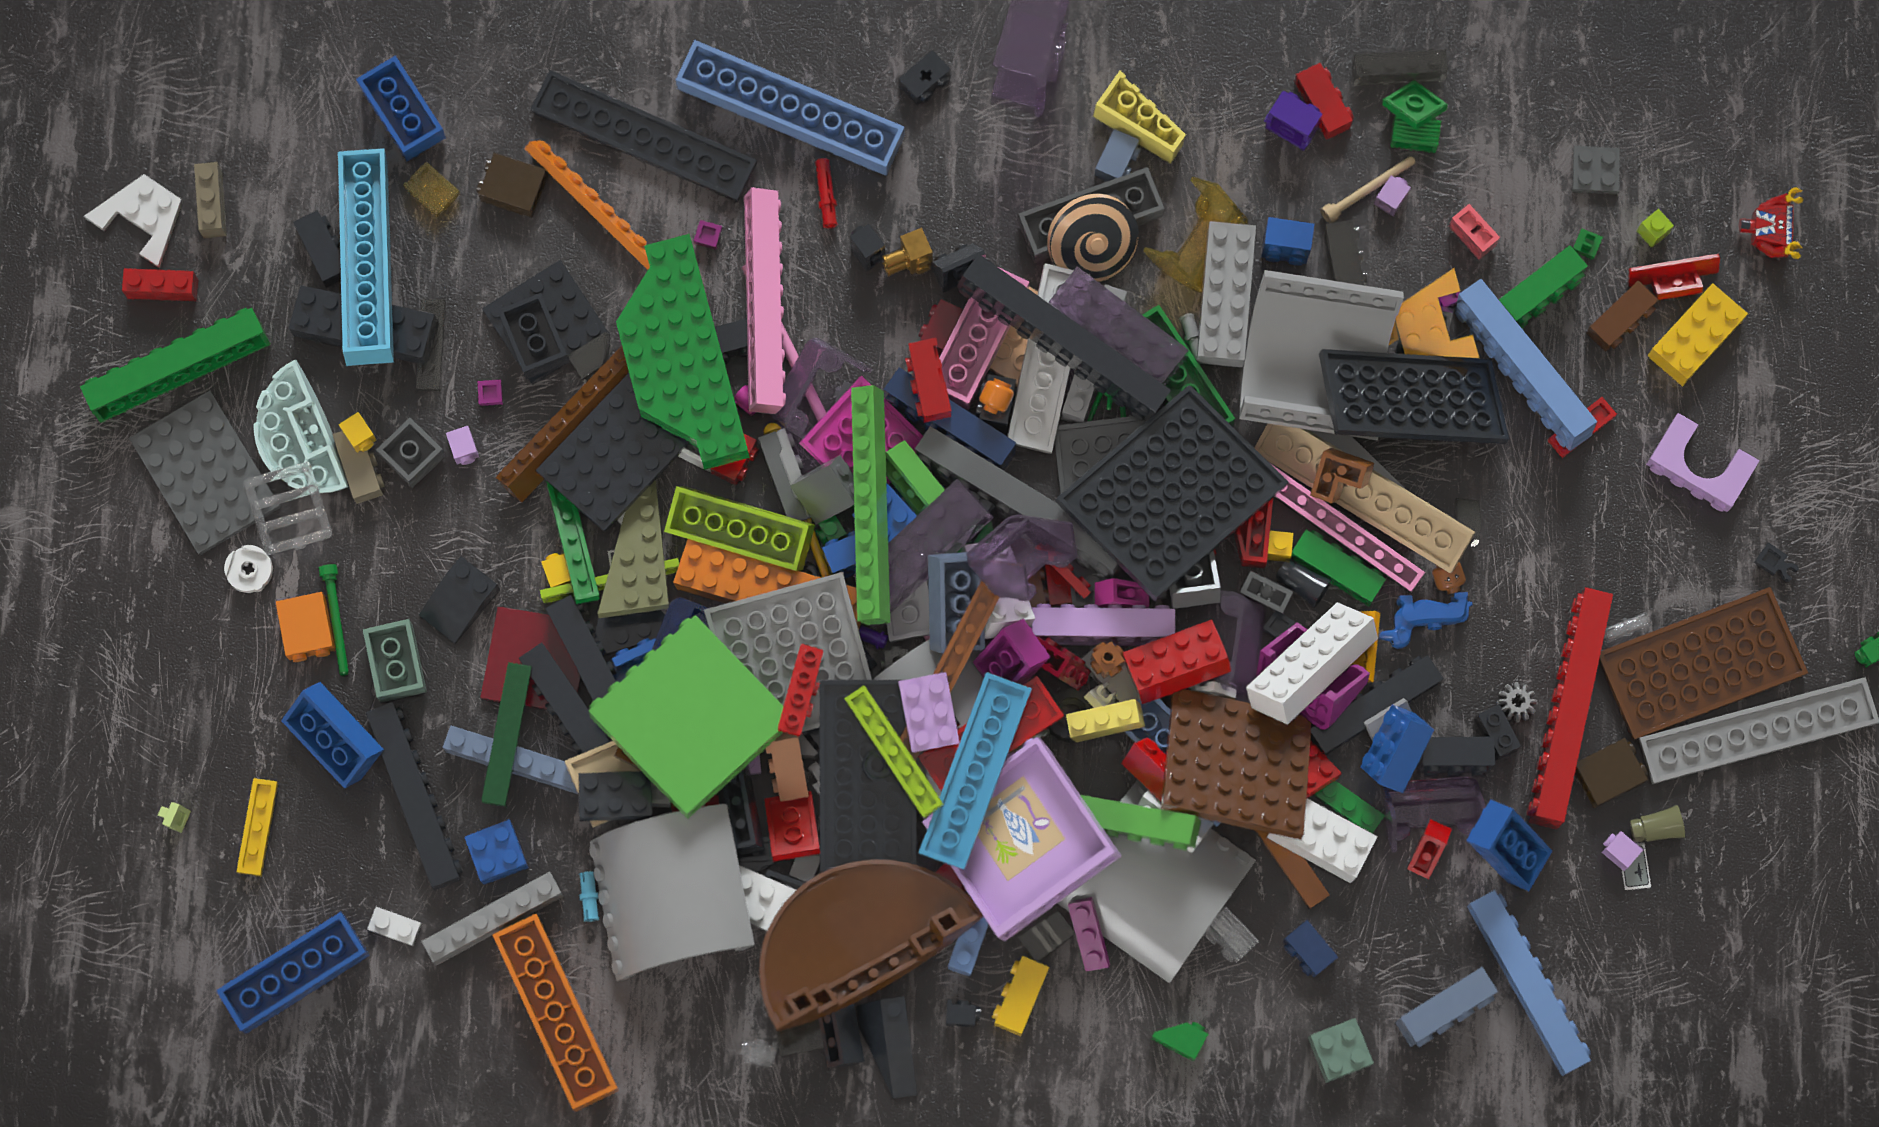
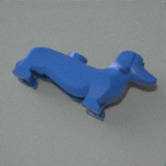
(1424, 614)

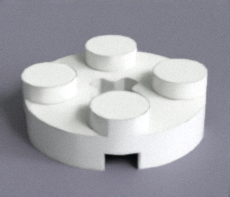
(242, 557)

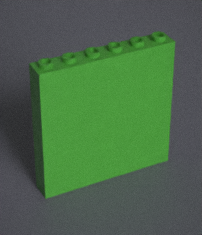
(689, 716)

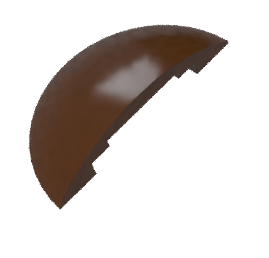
(855, 935)

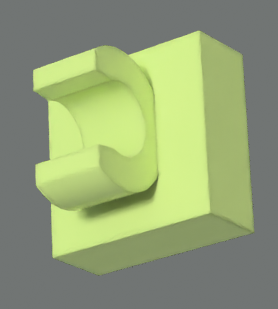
(175, 816)

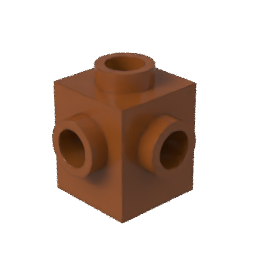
(1105, 667)

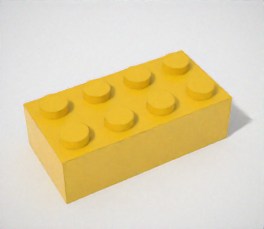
(1697, 334)

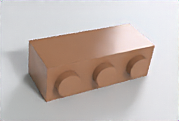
(788, 767)

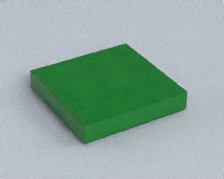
(1414, 104)

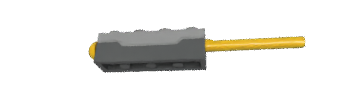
(785, 471)

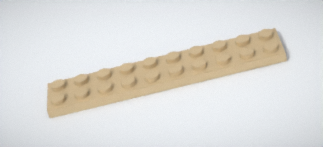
(1378, 503)

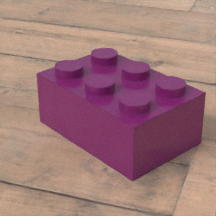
(1013, 654)

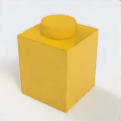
(358, 433)
(1280, 546)
(556, 570)

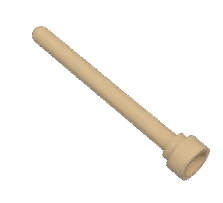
(1332, 211)

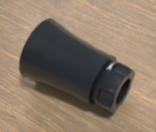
(1303, 582)

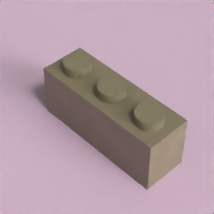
(210, 200)
(359, 470)

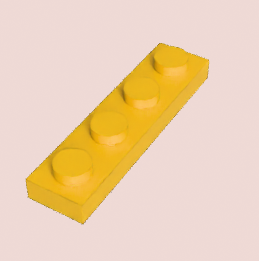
(257, 827)

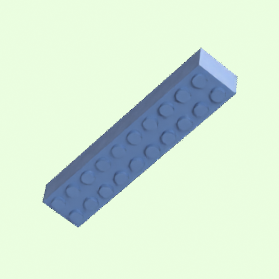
(790, 107)

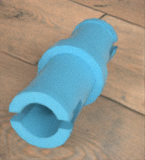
(589, 896)

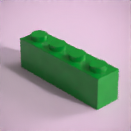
(1344, 571)

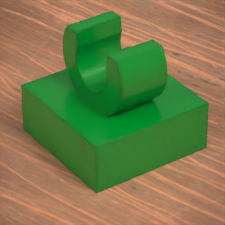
(1587, 243)

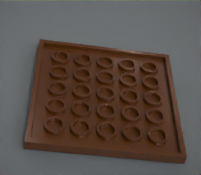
(1236, 764)

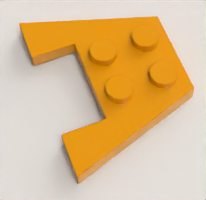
(1424, 326)

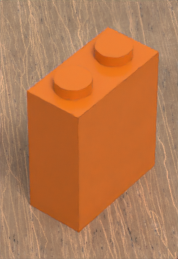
(305, 626)

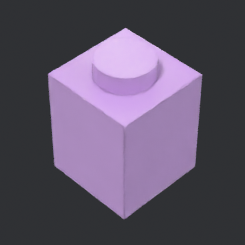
(1392, 195)
(462, 445)
(1621, 850)

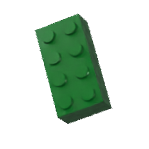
(1545, 286)

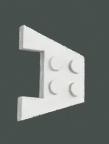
(147, 207)

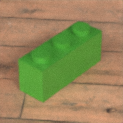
(911, 477)

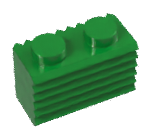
(1422, 139)

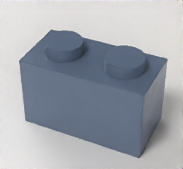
(1117, 156)

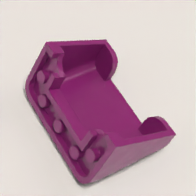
(1331, 701)

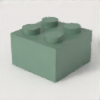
(1340, 1050)

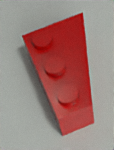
(928, 380)
(1253, 538)

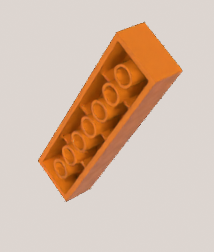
(734, 577)
(555, 1012)

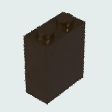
(512, 185)
(1610, 772)

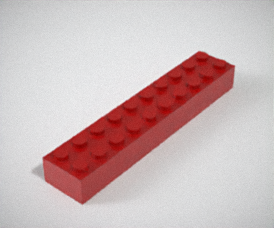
(1570, 708)

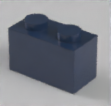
(1309, 949)

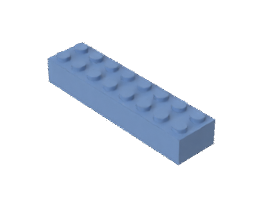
(1525, 365)

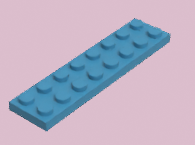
(975, 771)

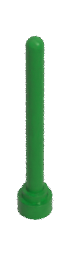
(328, 574)

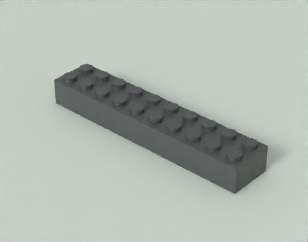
(1007, 494)

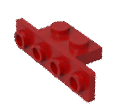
(1675, 277)
(801, 688)

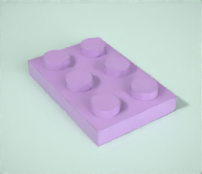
(928, 712)

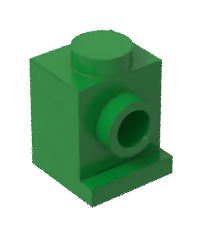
(830, 529)
(1869, 652)

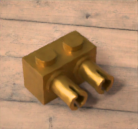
(913, 255)

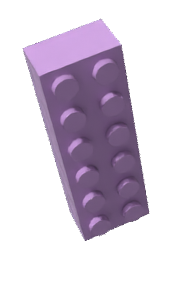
(1093, 624)

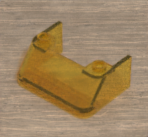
(1189, 262)

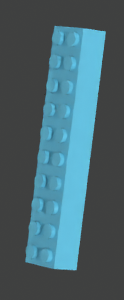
(365, 257)

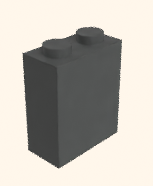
(826, 489)

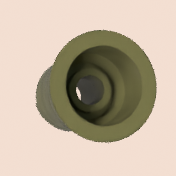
(1658, 826)

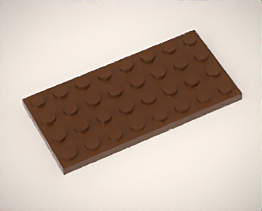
(1702, 663)

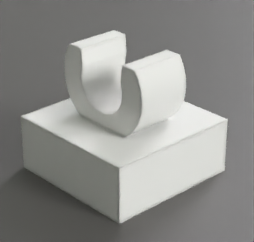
(1100, 696)

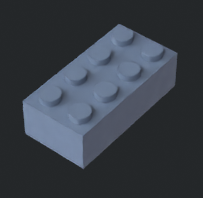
(950, 592)
(1451, 1004)

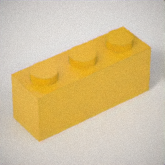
(1020, 995)

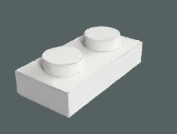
(394, 926)

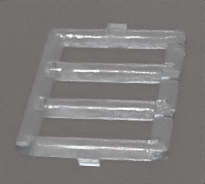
(263, 527)

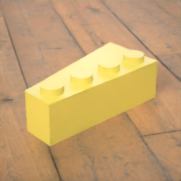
(1131, 113)

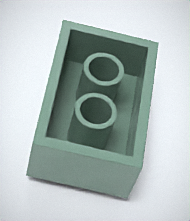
(394, 660)

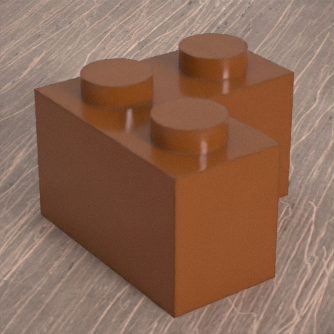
(1339, 469)

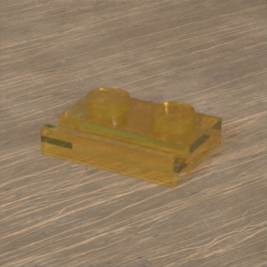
(431, 189)

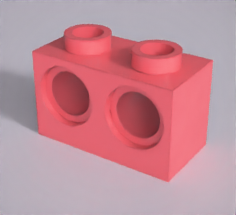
(1474, 231)

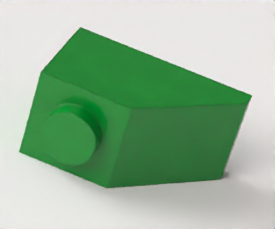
(1183, 1039)

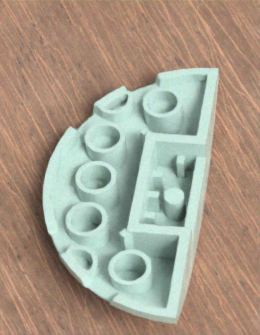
(296, 431)

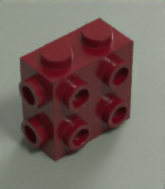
(1065, 664)

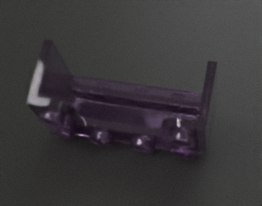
(1018, 551)

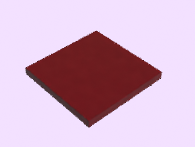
(513, 636)

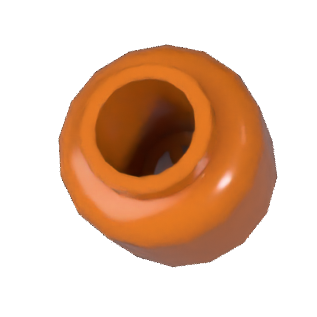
(996, 396)

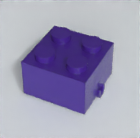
(1293, 120)

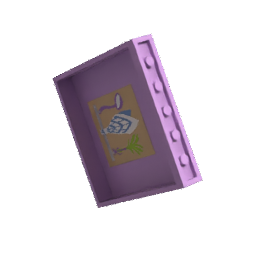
(1032, 842)

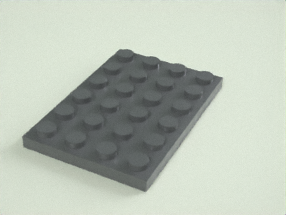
(201, 471)

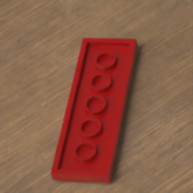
(1038, 715)

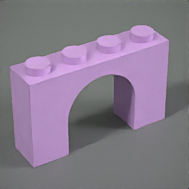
(1719, 491)

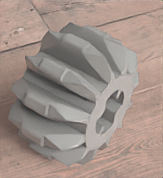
(1515, 692)

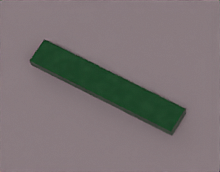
(506, 734)

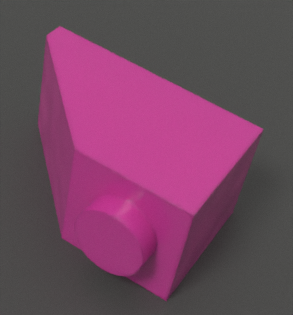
(1120, 593)

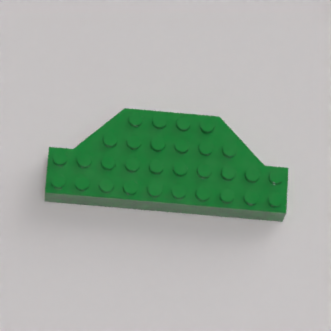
(678, 356)

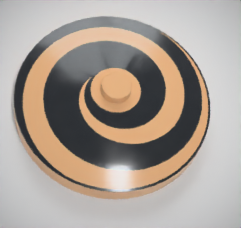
(1094, 235)

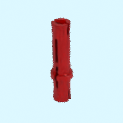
(827, 202)

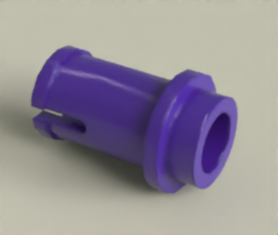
(873, 637)

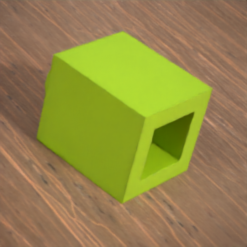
(1655, 228)

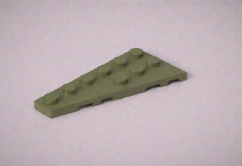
(638, 564)

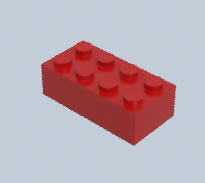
(1177, 661)

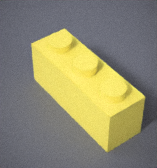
(1105, 720)

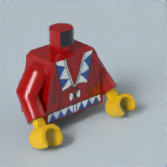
(1773, 226)

